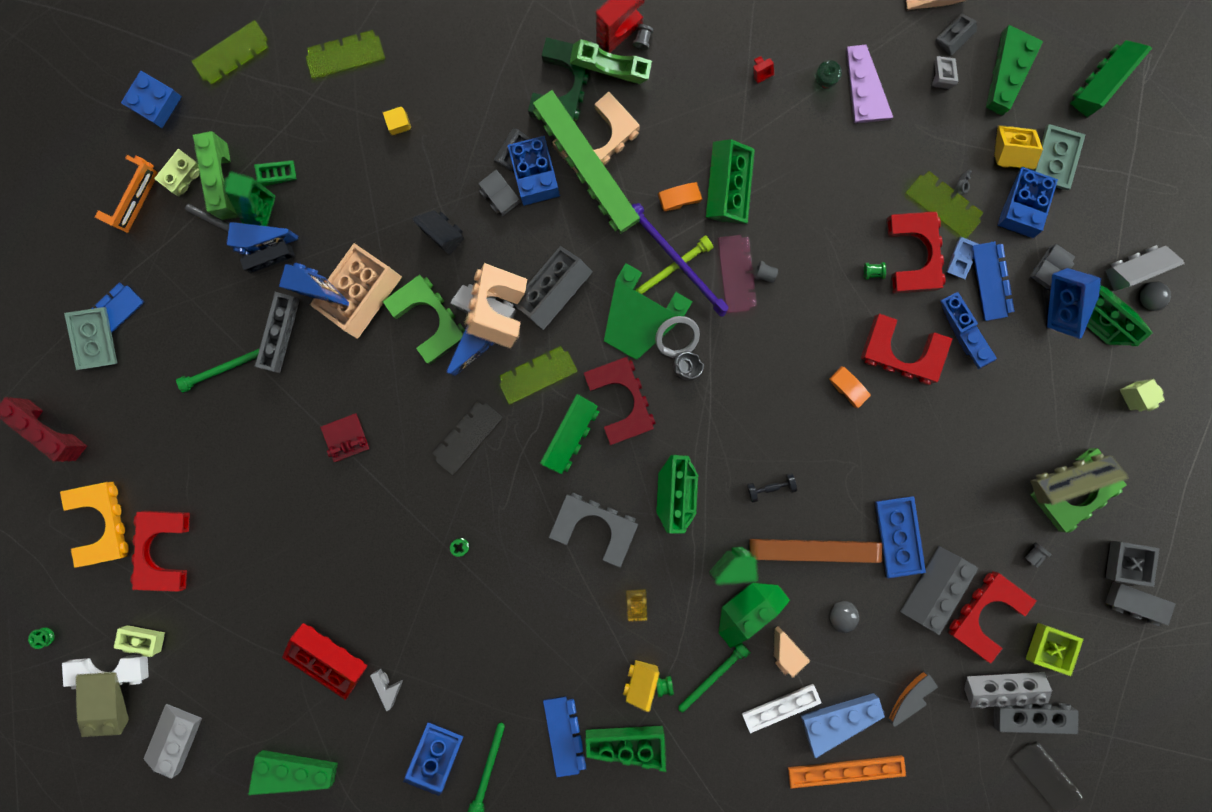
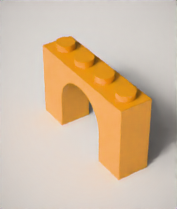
(104, 499)

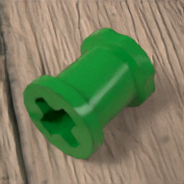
(874, 270)
(453, 547)

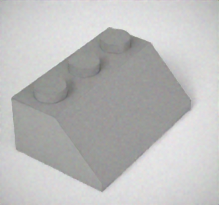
(1142, 267)
(463, 297)
(171, 741)

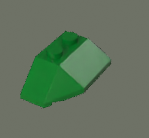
(1116, 321)
(677, 494)
(750, 612)

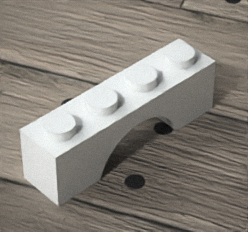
(130, 669)

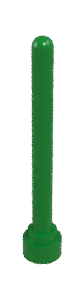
(185, 383)
(740, 652)
(477, 804)

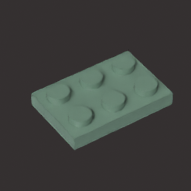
(1060, 155)
(91, 338)

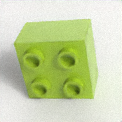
(1054, 649)

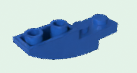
(966, 330)

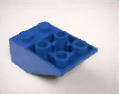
(533, 170)
(1028, 203)

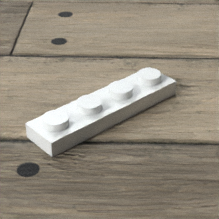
(781, 708)

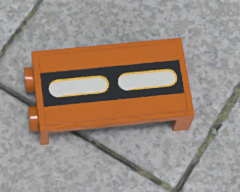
(133, 196)

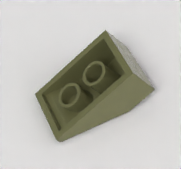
(100, 704)

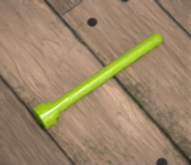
(702, 246)

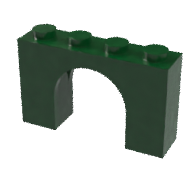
(559, 54)

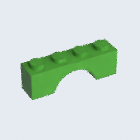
(592, 57)

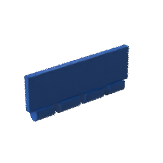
(990, 282)
(121, 306)
(561, 731)

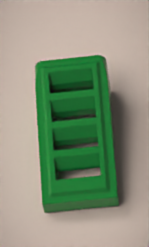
(259, 168)

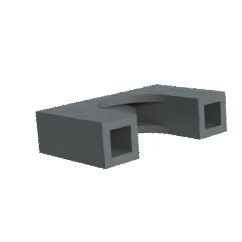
(621, 527)

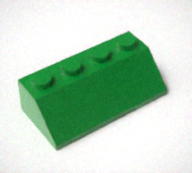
(1109, 76)
(730, 182)
(569, 434)
(735, 567)

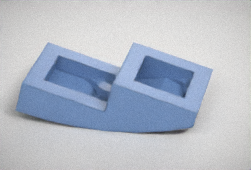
(961, 258)

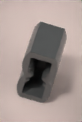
(499, 193)
(1053, 261)

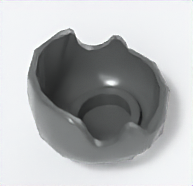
(1155, 296)
(688, 366)
(844, 617)

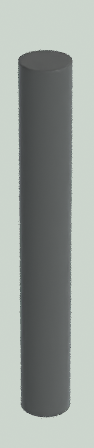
(207, 217)

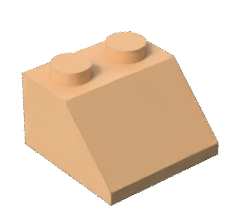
(788, 655)

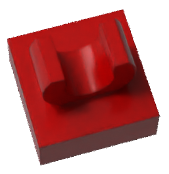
(763, 69)

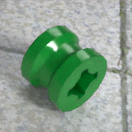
(36, 638)
(664, 686)

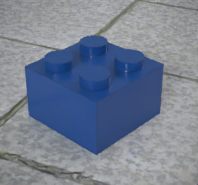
(151, 99)

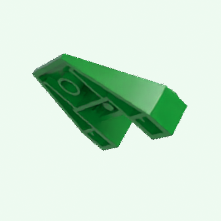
(636, 318)

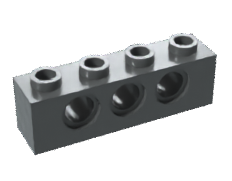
(277, 332)
(1065, 724)

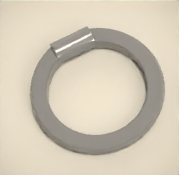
(679, 319)

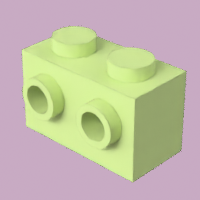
(178, 173)
(1143, 395)
(139, 640)

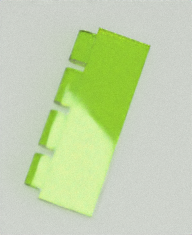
(232, 48)
(350, 55)
(949, 209)
(536, 378)

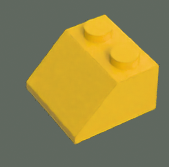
(1017, 147)
(641, 685)

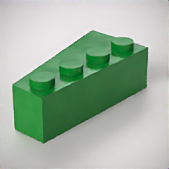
(1012, 65)
(249, 199)
(628, 745)
(289, 773)

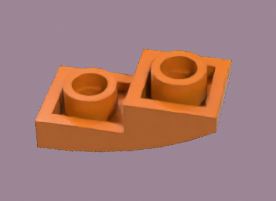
(678, 196)
(850, 386)

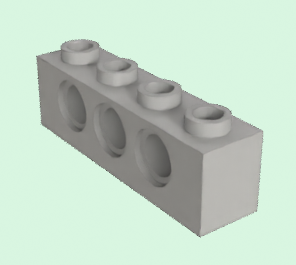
(1007, 689)

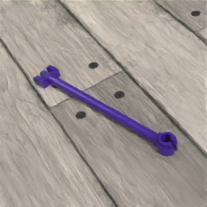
(720, 306)

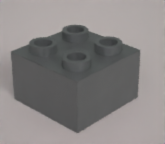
(1132, 563)

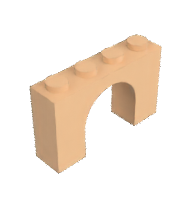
(621, 123)
(482, 319)

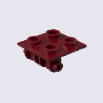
(344, 438)

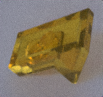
(636, 605)

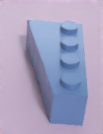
(839, 722)

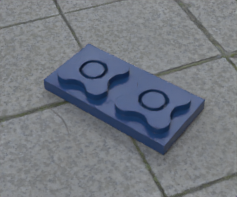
(900, 537)

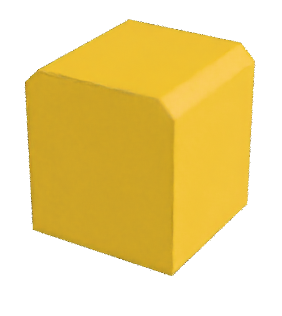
(397, 120)

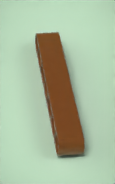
(816, 550)

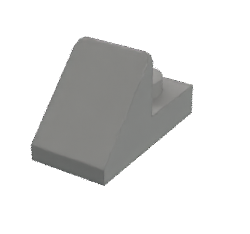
(946, 73)
(387, 693)

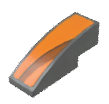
(911, 698)

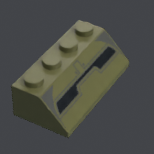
(1078, 479)

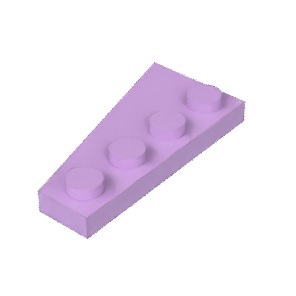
(866, 90)

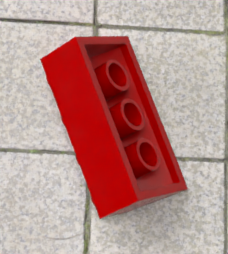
(324, 661)

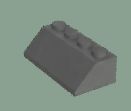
(553, 287)
(939, 590)

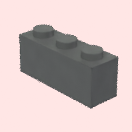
(1140, 604)

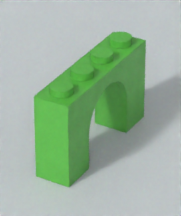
(211, 153)
(419, 293)
(1066, 516)

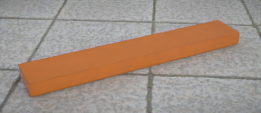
(846, 771)

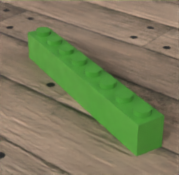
(586, 162)

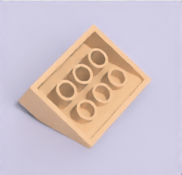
(364, 284)

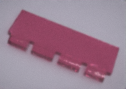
(733, 270)

